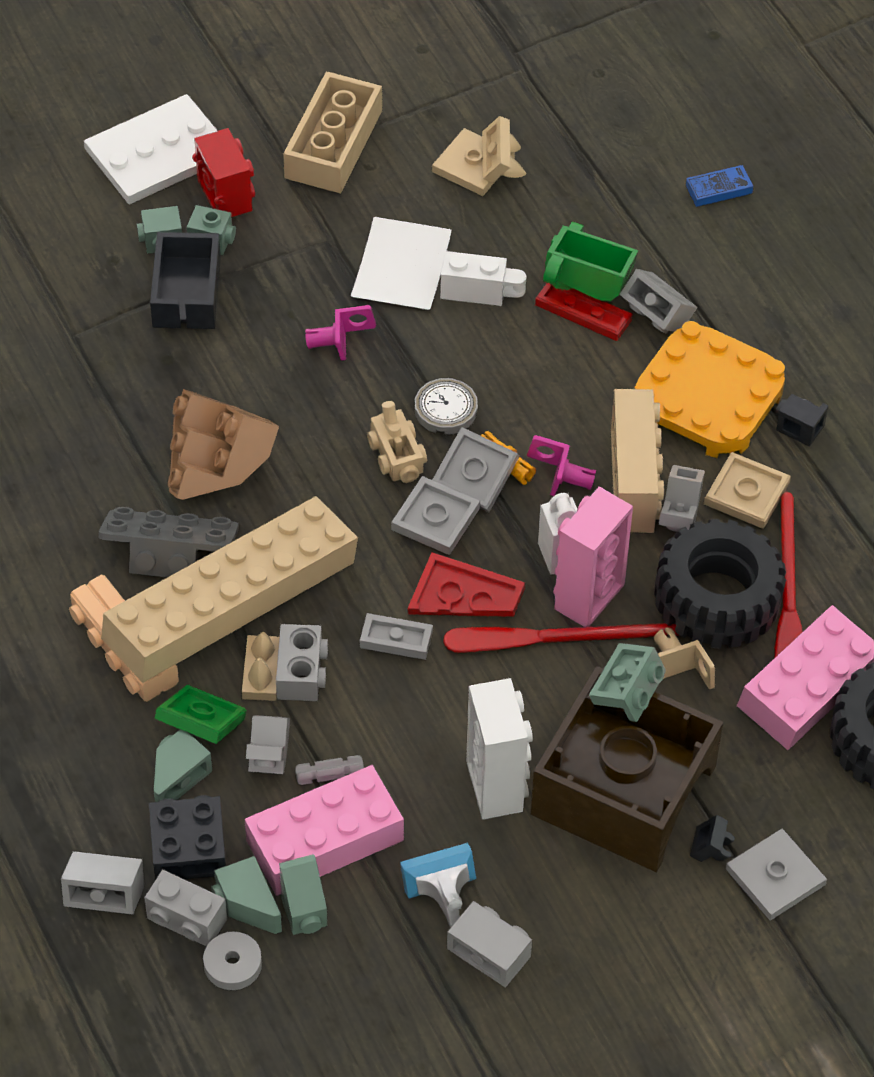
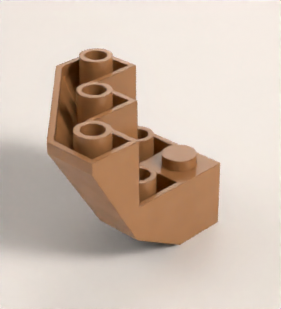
(215, 445)

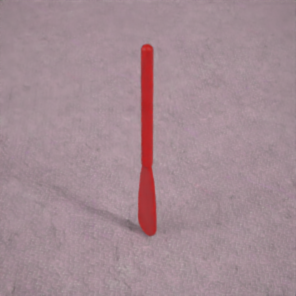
(789, 624)
(496, 638)

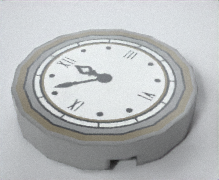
(446, 405)

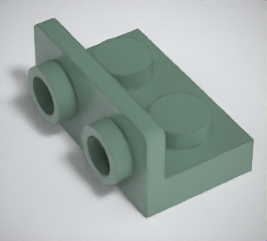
(629, 679)

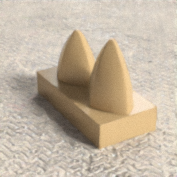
(497, 146)
(260, 667)

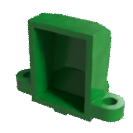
(588, 263)

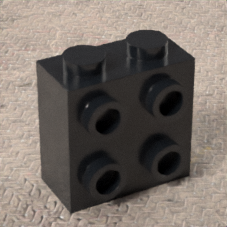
(187, 836)

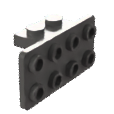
(165, 542)

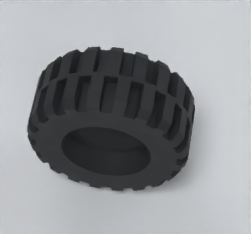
(723, 550)
(850, 725)

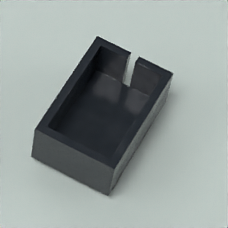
(185, 280)

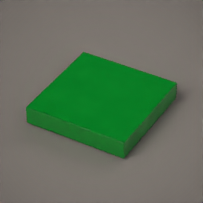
(201, 714)

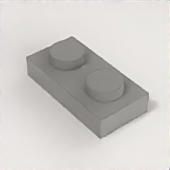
(396, 636)

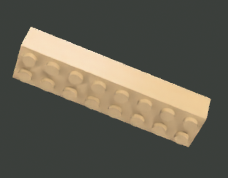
(228, 588)

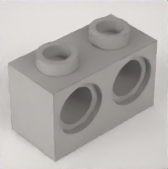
(300, 662)

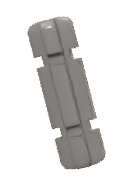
(328, 769)

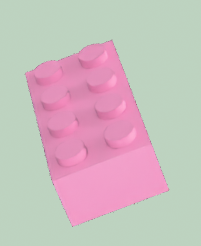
(592, 556)
(806, 677)
(332, 822)

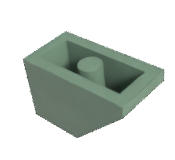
(179, 765)
(248, 895)
(303, 895)

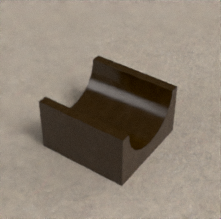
(622, 777)

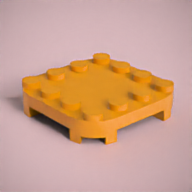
(712, 387)

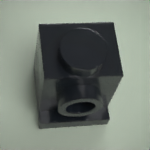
(800, 419)

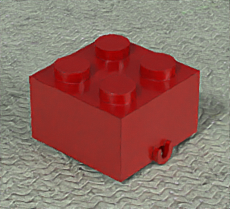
(224, 172)

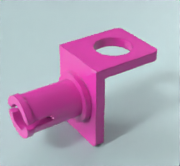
(336, 334)
(565, 471)

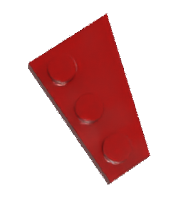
(464, 590)

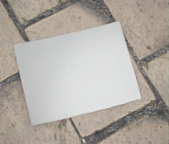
(401, 263)

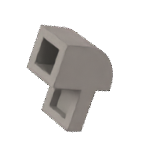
(682, 498)
(268, 744)

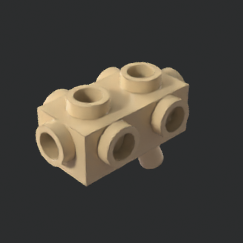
(396, 444)

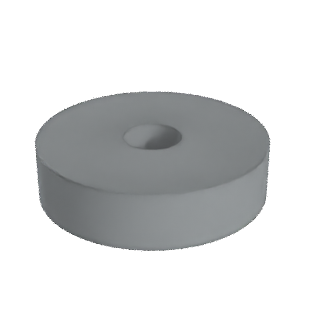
(229, 946)

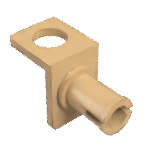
(681, 658)

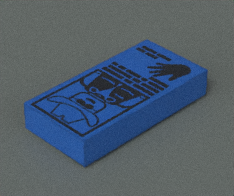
(719, 185)

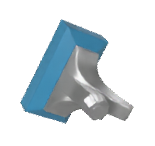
(440, 877)

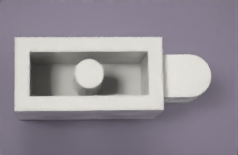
(479, 279)
(551, 517)

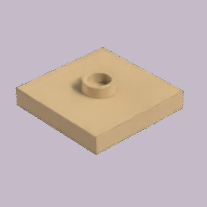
(464, 163)
(747, 490)

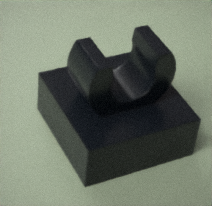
(710, 838)

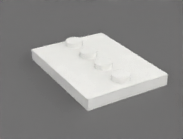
(151, 148)

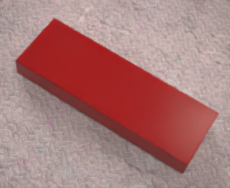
(584, 310)

